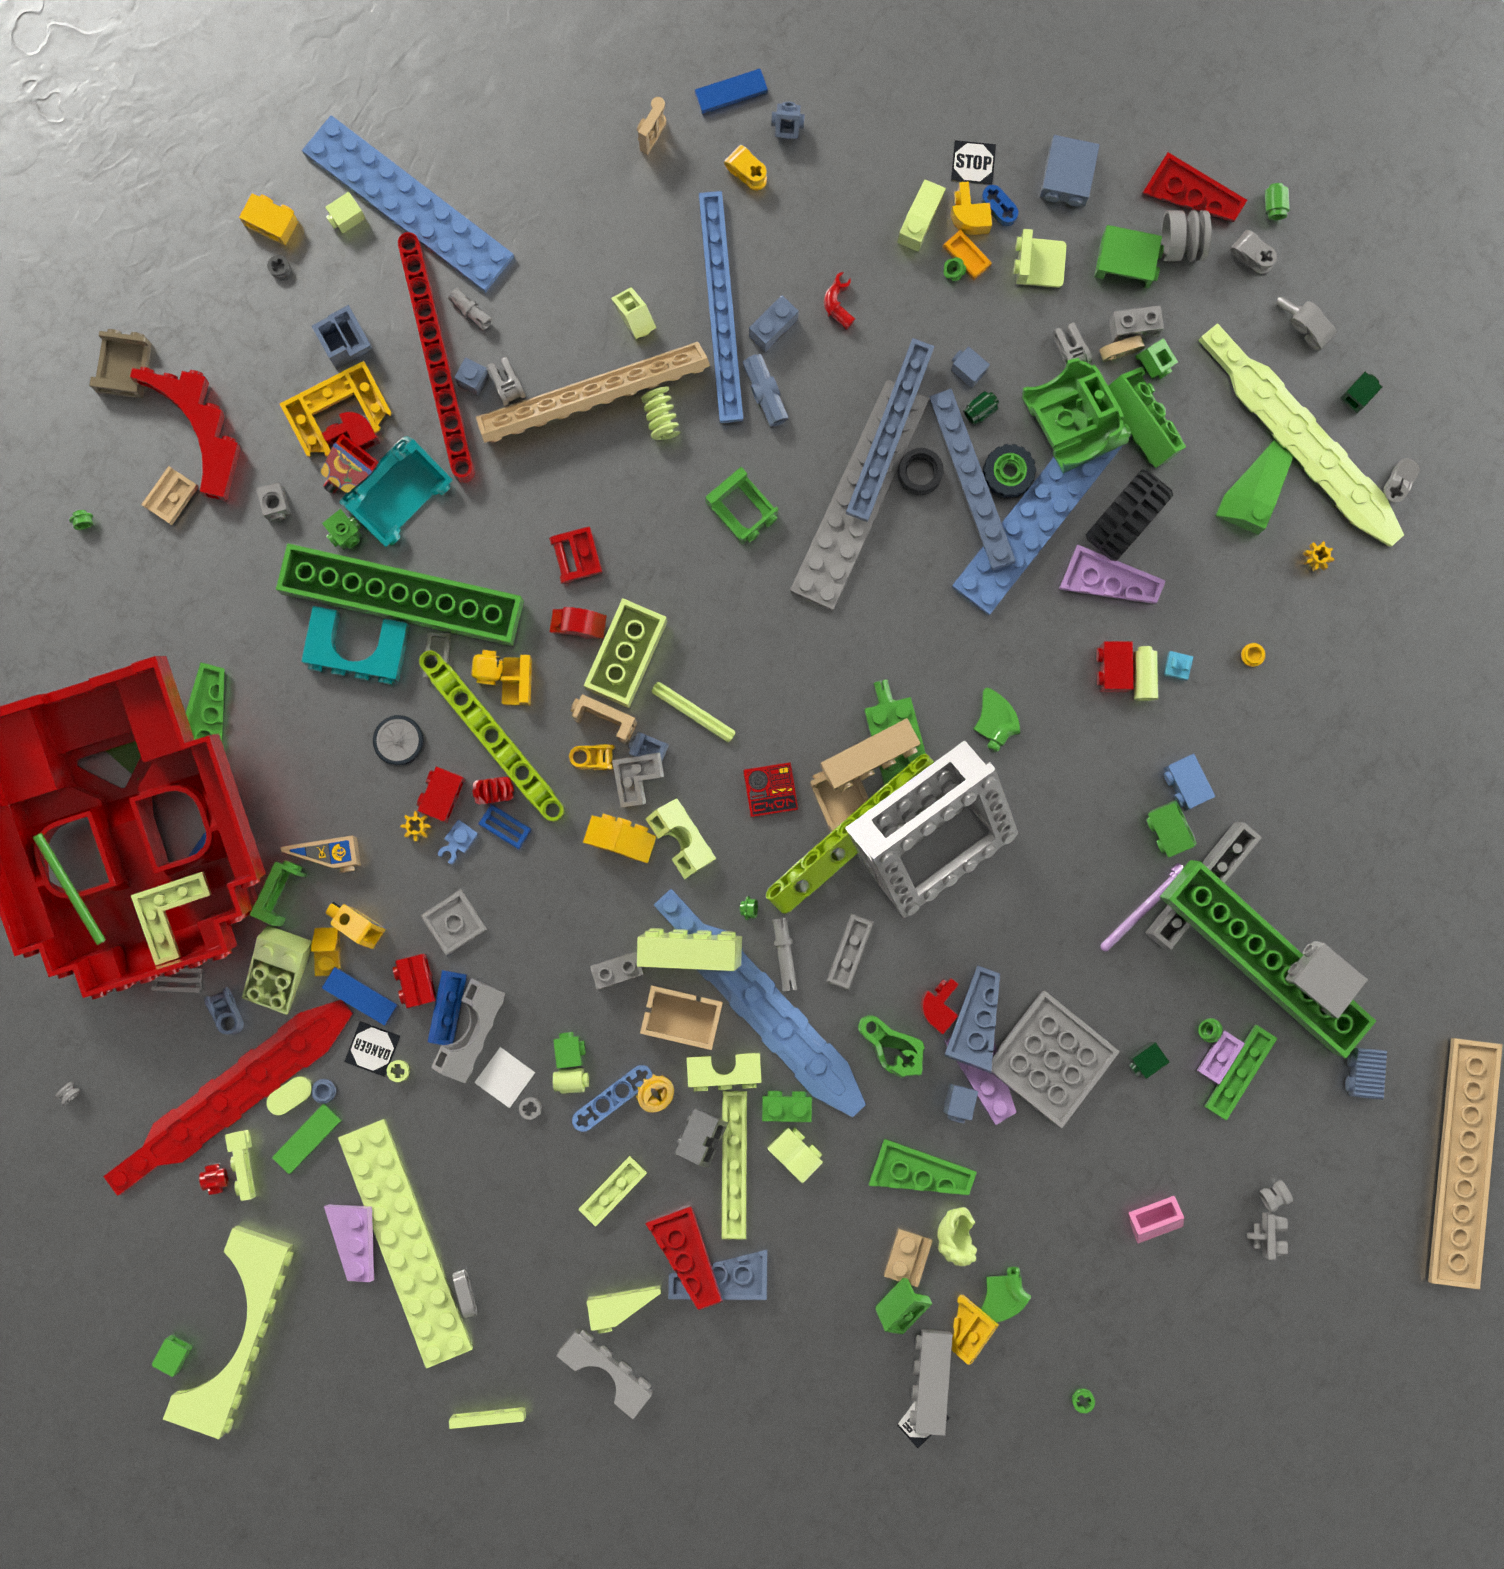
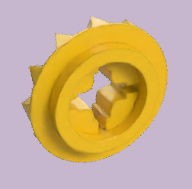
(664, 1089)

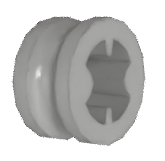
(67, 1093)
(526, 1102)

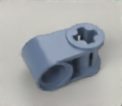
(221, 1008)

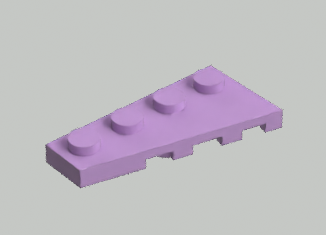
(1100, 576)
(991, 1091)

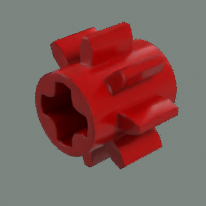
(213, 1179)

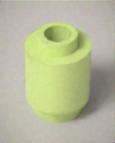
(570, 1080)

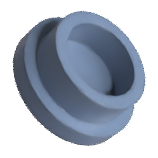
(323, 1091)

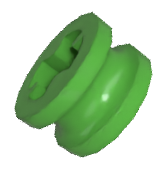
(1080, 1408)

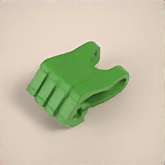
(889, 1038)

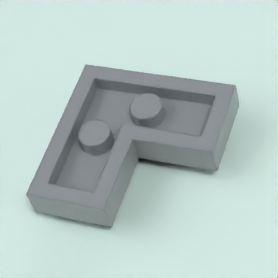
(629, 776)

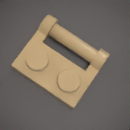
(651, 127)

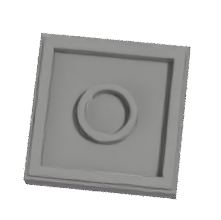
(453, 922)

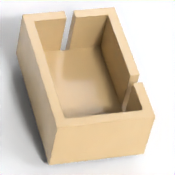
(681, 1018)

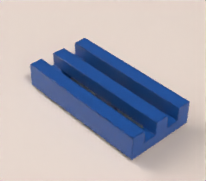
(522, 837)

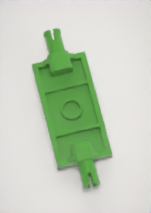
(887, 714)

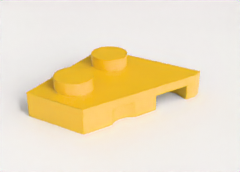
(971, 1330)

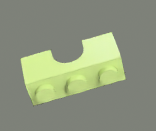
(674, 821)
(746, 1072)

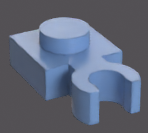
(459, 838)

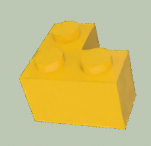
(620, 837)

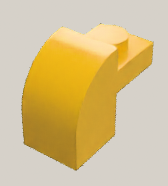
(970, 218)

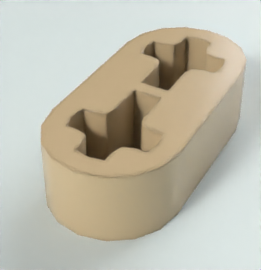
(1122, 348)

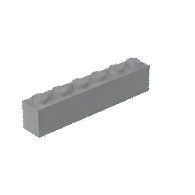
(1222, 861)

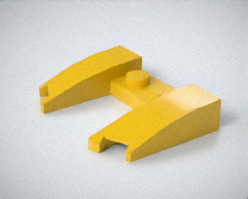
(302, 407)

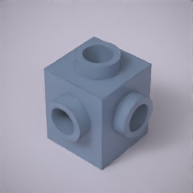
(787, 120)

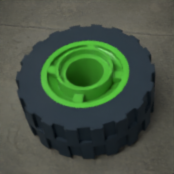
(1009, 456)

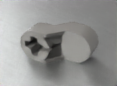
(1405, 470)

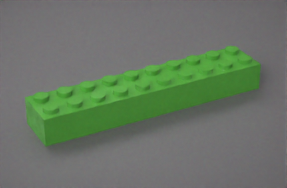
(400, 595)
(1259, 953)

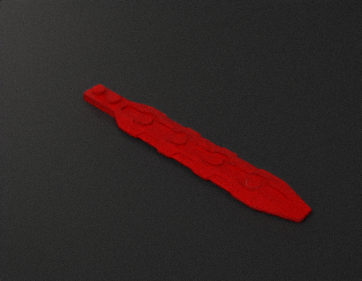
(234, 1092)

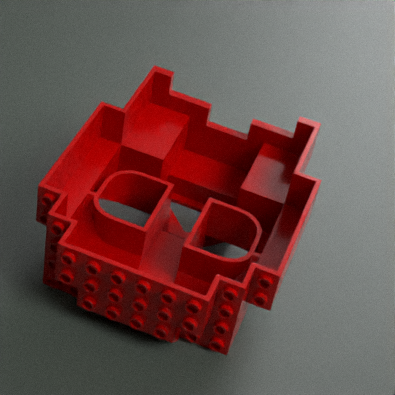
(48, 789)

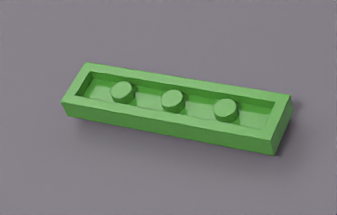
(1241, 1072)

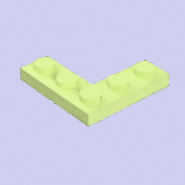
(151, 912)

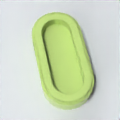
(289, 1095)

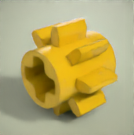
(1324, 553)
(408, 826)

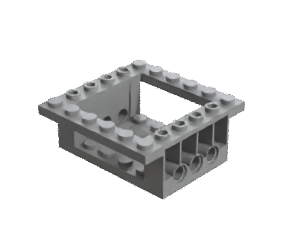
(918, 810)

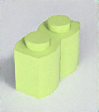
(796, 1154)

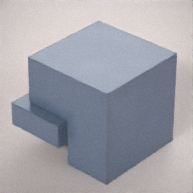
(342, 337)

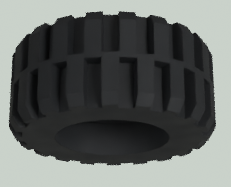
(1129, 514)

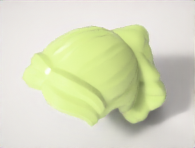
(954, 1237)

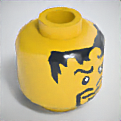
(487, 667)

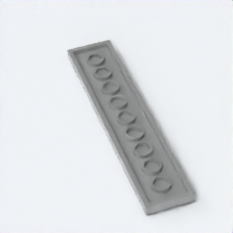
(839, 534)

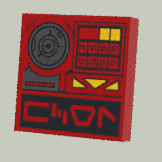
(770, 789)

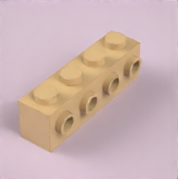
(870, 754)

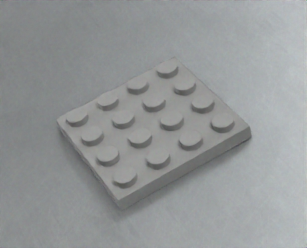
(1052, 1059)

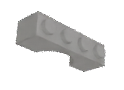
(459, 1057)
(582, 1352)

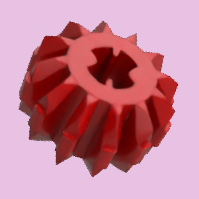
(493, 790)

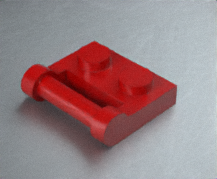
(583, 551)

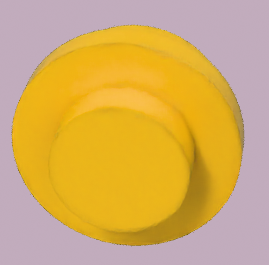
(1253, 655)

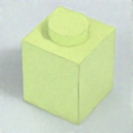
(344, 213)

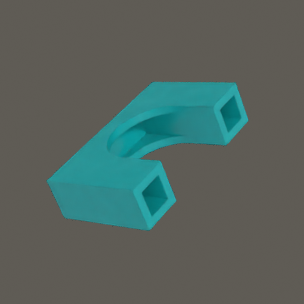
(383, 664)

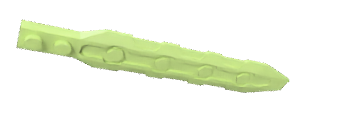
(1303, 437)

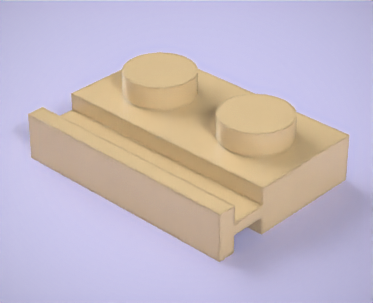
(170, 495)
(908, 1257)

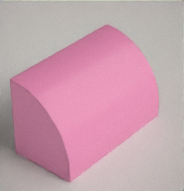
(1156, 1219)

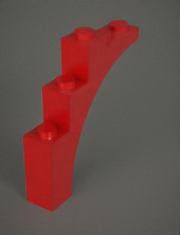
(188, 394)

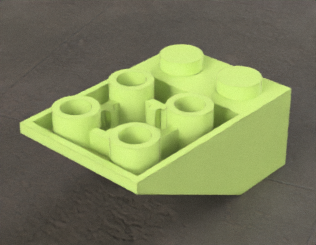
(276, 969)

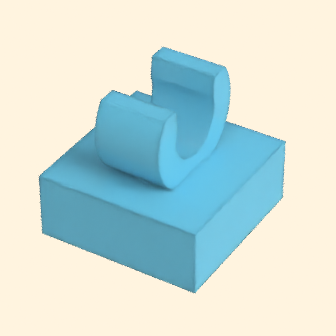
(1178, 665)

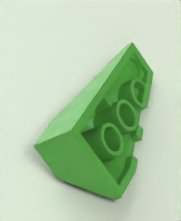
(1256, 492)

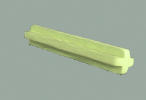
(693, 712)

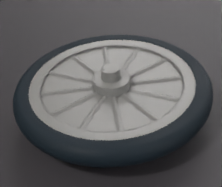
(397, 740)

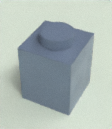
(969, 366)
(471, 376)

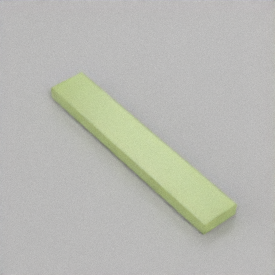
(734, 1164)

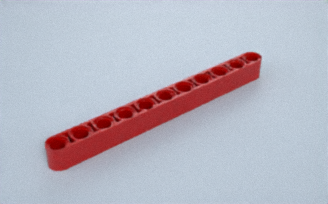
(435, 346)

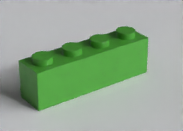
(1146, 418)

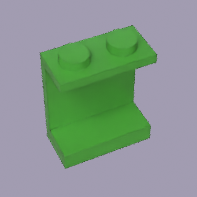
(1129, 254)

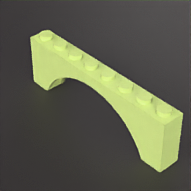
(261, 1267)

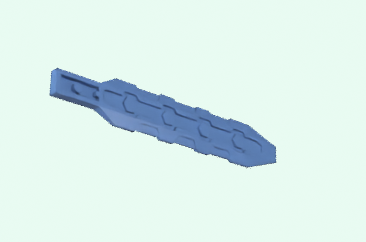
(775, 1019)

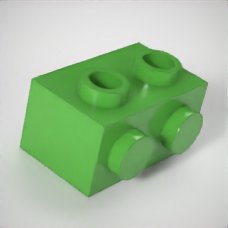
(1171, 829)
(787, 1108)

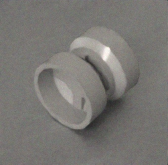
(1276, 1196)

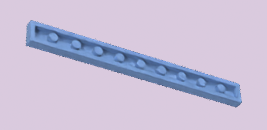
(720, 307)

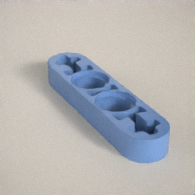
(611, 1096)

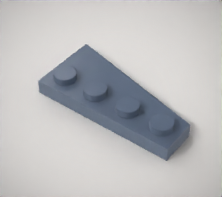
(975, 1027)
(736, 1278)

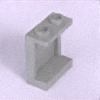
(1326, 978)

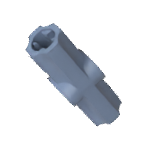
(765, 390)

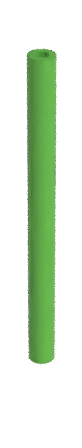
(69, 888)

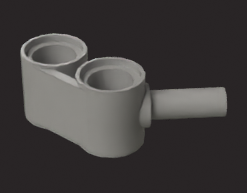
(1311, 319)

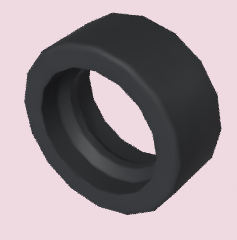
(926, 454)

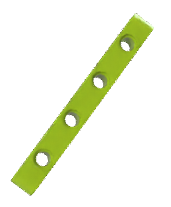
(482, 722)
(821, 861)

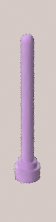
(1140, 911)

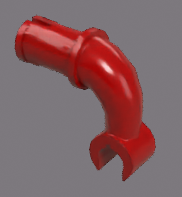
(833, 306)

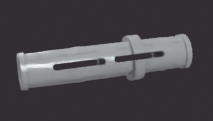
(784, 953)

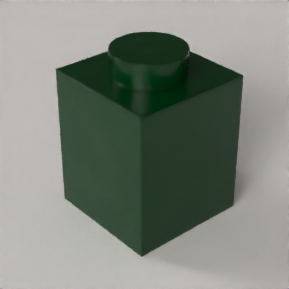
(1361, 392)
(1147, 1060)

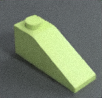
(921, 215)
(613, 1308)

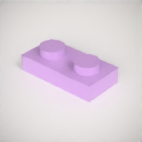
(1220, 1057)

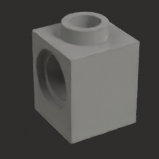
(269, 493)

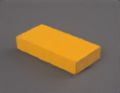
(963, 248)

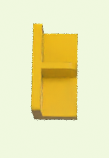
(517, 680)

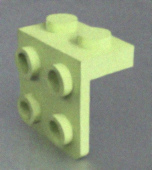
(1039, 261)

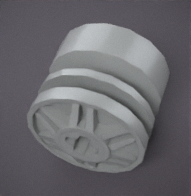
(1189, 236)

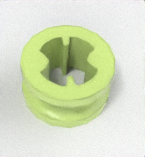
(392, 1076)

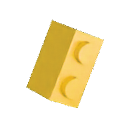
(268, 218)

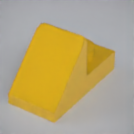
(326, 950)

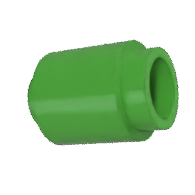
(1277, 201)

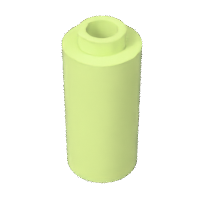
(1145, 674)

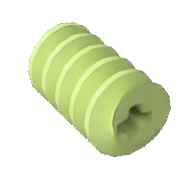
(658, 414)

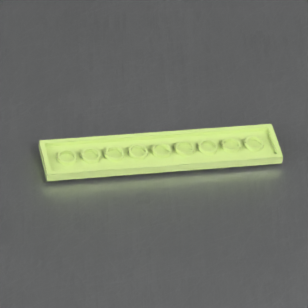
(405, 1243)

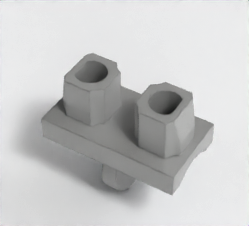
(1267, 1239)

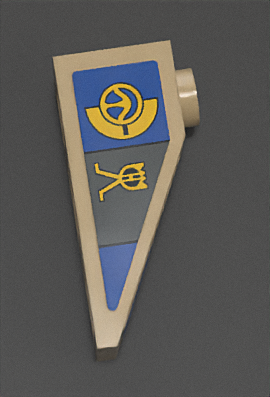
(334, 853)

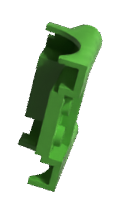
(1077, 415)

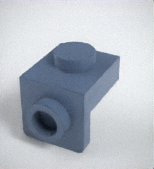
(643, 744)

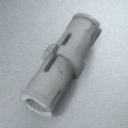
(470, 309)

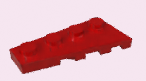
(1190, 188)
(684, 1248)

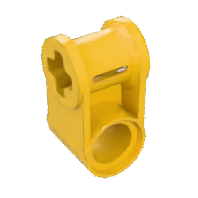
(744, 166)
(594, 757)

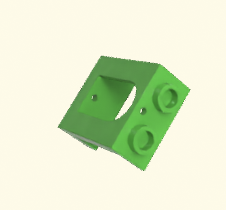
(740, 479)
(271, 892)

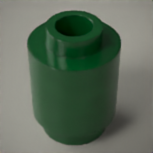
(981, 407)

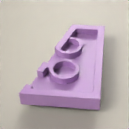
(354, 1239)

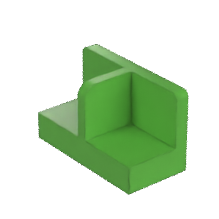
(901, 1307)

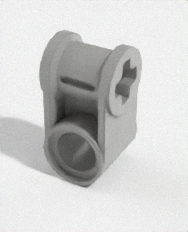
(1252, 250)

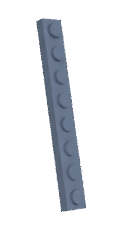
(890, 430)
(972, 479)

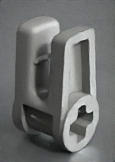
(1079, 348)
(511, 388)

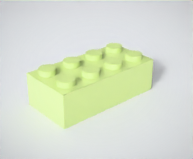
(625, 653)
(689, 951)

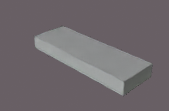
(850, 951)

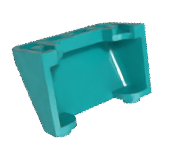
(396, 490)

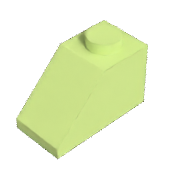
(634, 313)

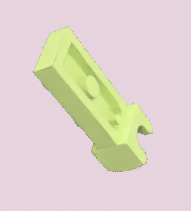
(240, 1162)

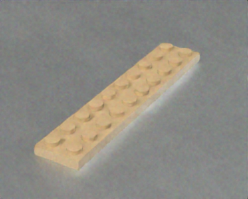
(592, 391)
(1465, 1163)

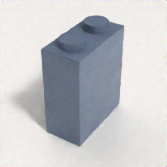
(1069, 170)

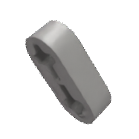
(464, 1293)

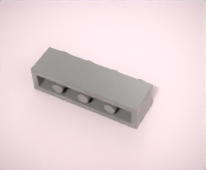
(932, 1382)

